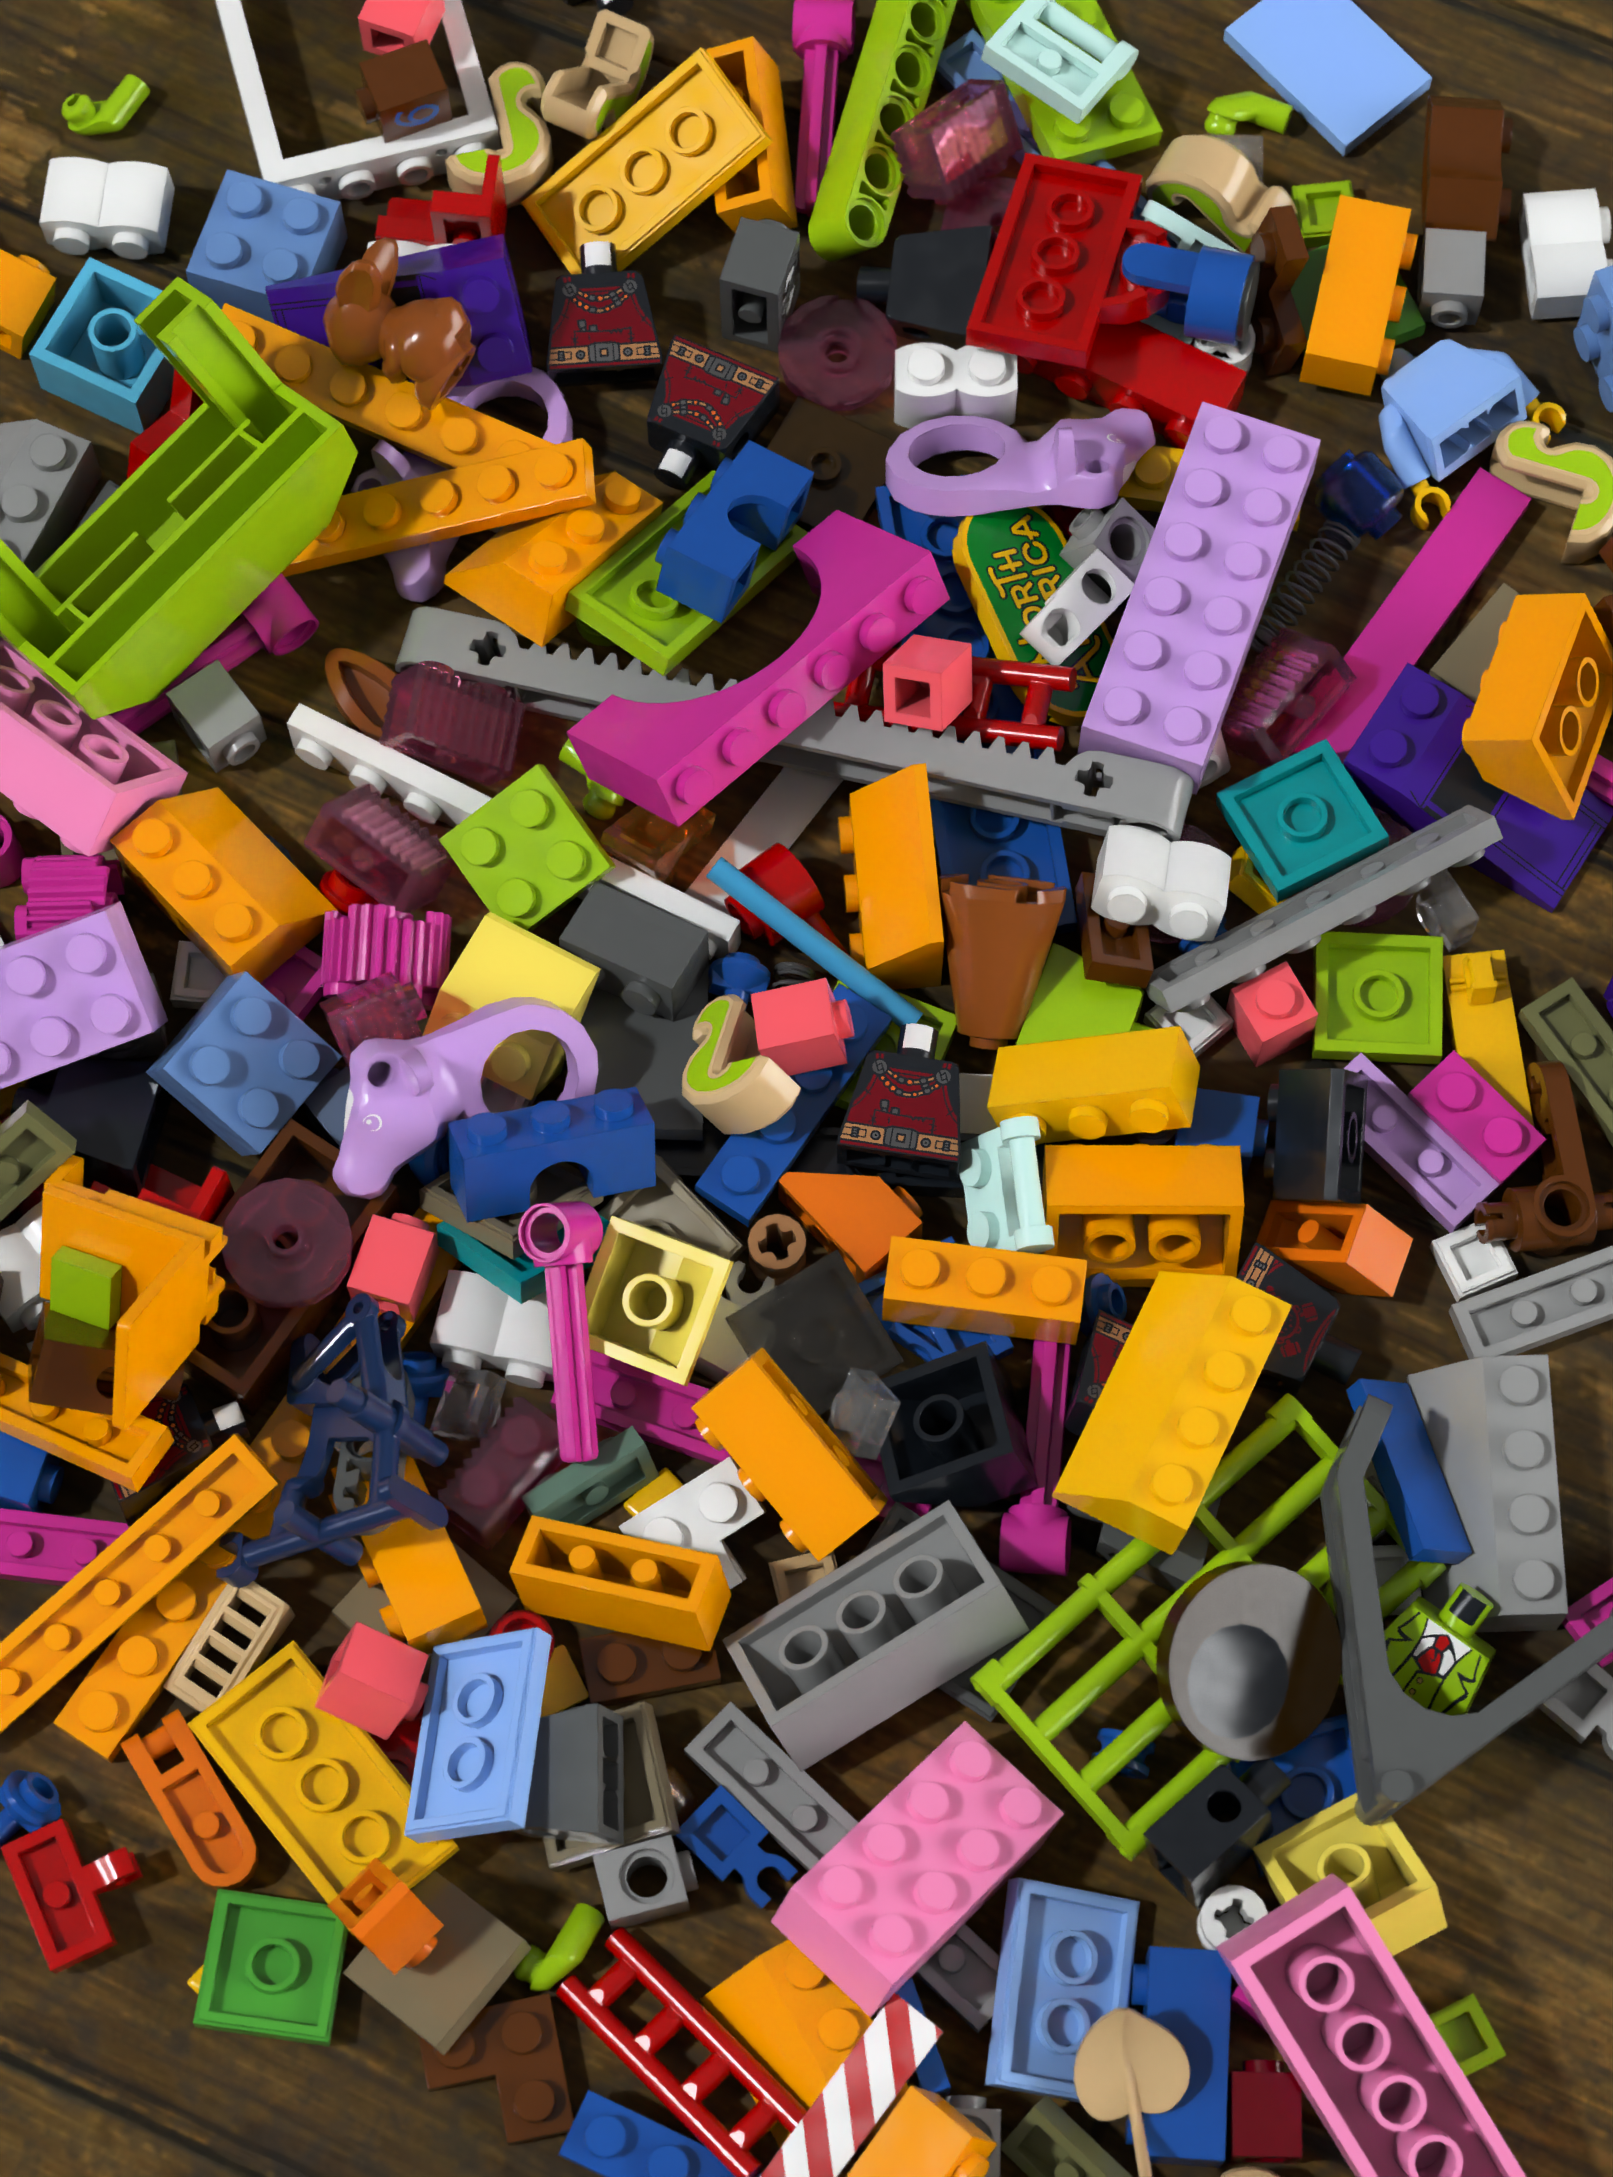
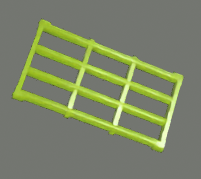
(1142, 1639)

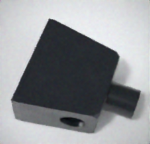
(931, 283)
(111, 1113)
(1203, 1853)

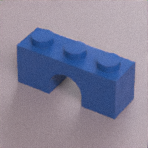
(716, 550)
(503, 1152)

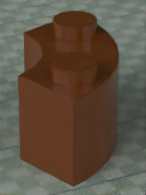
(1464, 165)

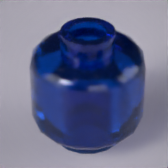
(1359, 494)

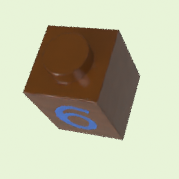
(403, 92)

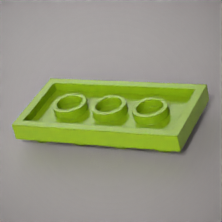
(1113, 127)
(627, 609)

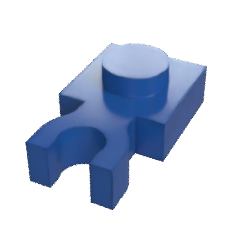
(727, 1839)

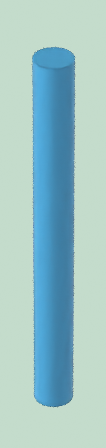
(812, 943)

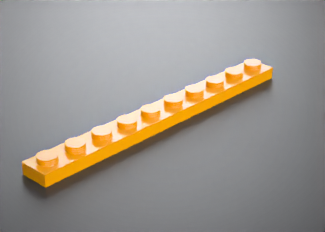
(153, 1640)

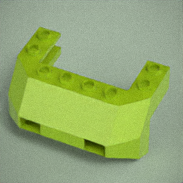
(188, 530)

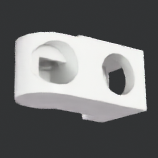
(1076, 609)

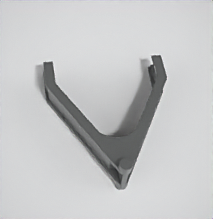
(1393, 1739)

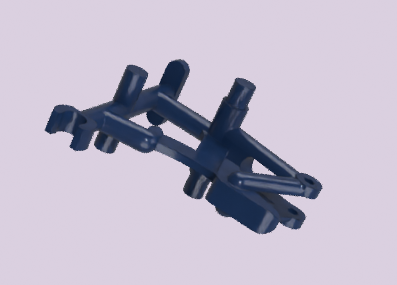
(344, 1414)

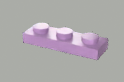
(1420, 1152)

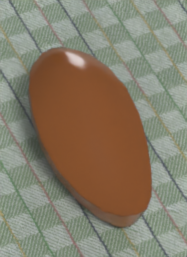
(359, 689)

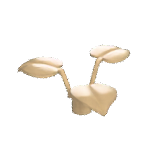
(1135, 2068)

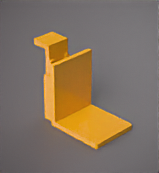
(163, 1284)

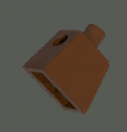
(75, 1365)

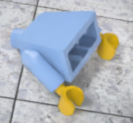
(1448, 411)

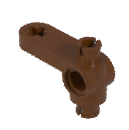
(1564, 1174)

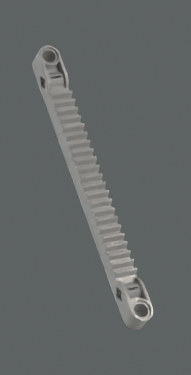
(824, 744)

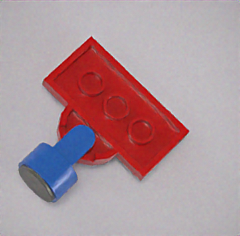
(1081, 261)

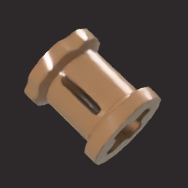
(789, 1237)

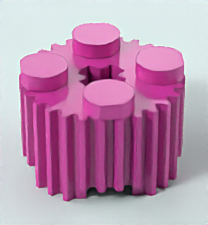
(65, 889)
(381, 941)

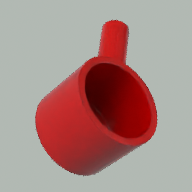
(789, 883)

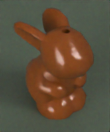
(417, 340)

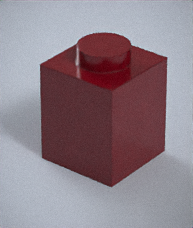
(1264, 2114)

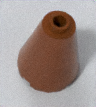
(996, 950)

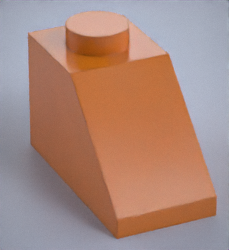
(852, 1216)
(1337, 1245)
(387, 1917)

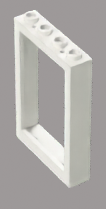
(369, 164)

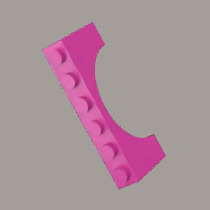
(690, 750)

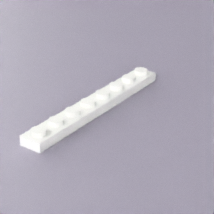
(436, 796)

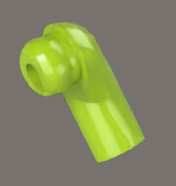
(1247, 107)
(108, 115)
(567, 1951)

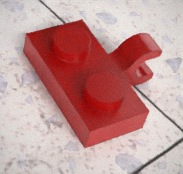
(64, 1892)

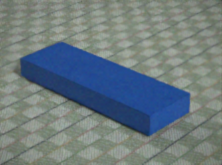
(1413, 1478)

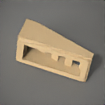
(209, 1635)

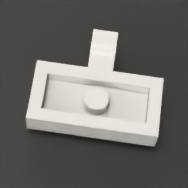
(701, 1516)

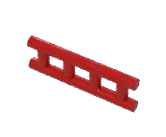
(1038, 677)
(639, 2052)

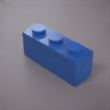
(1191, 1998)

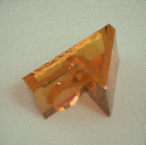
(653, 842)

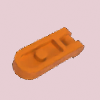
(195, 1805)

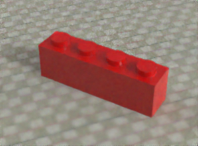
(1147, 372)

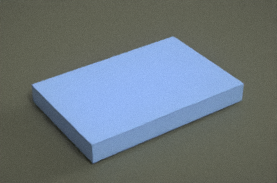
(1329, 65)
(478, 1736)
(1058, 1973)

